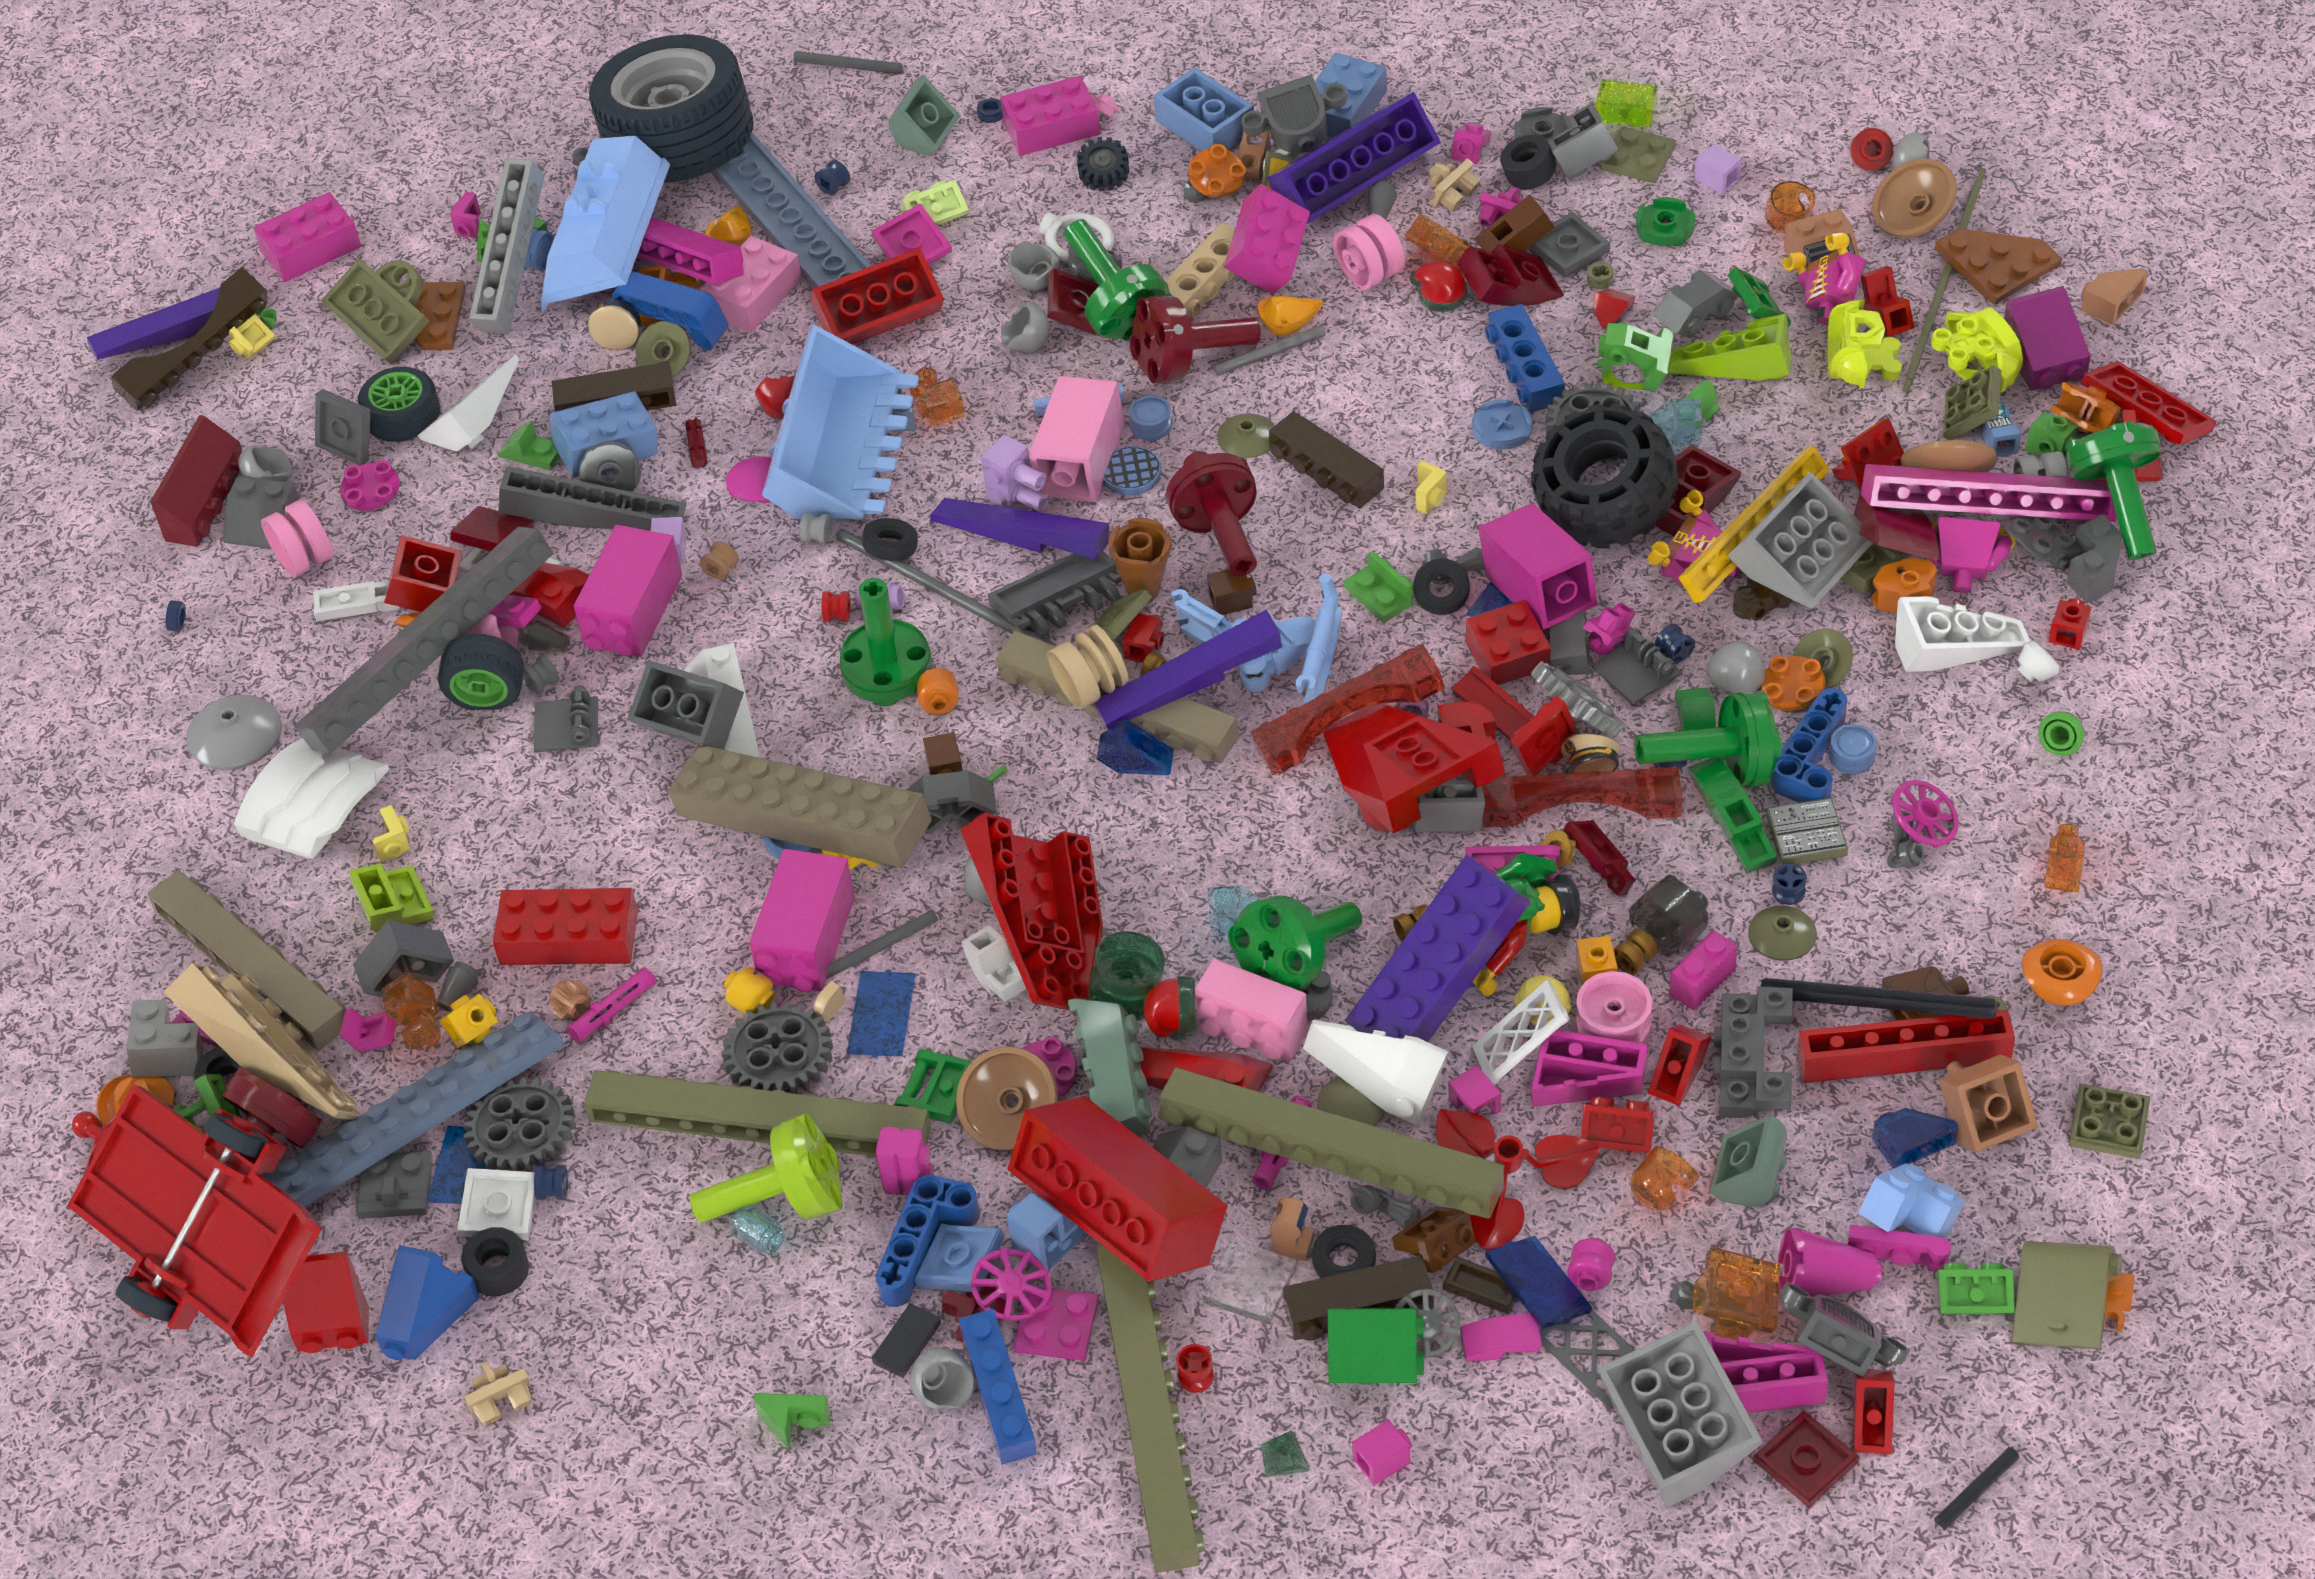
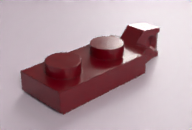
(1601, 854)

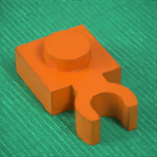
(2119, 1298)

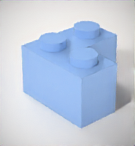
(1911, 1200)

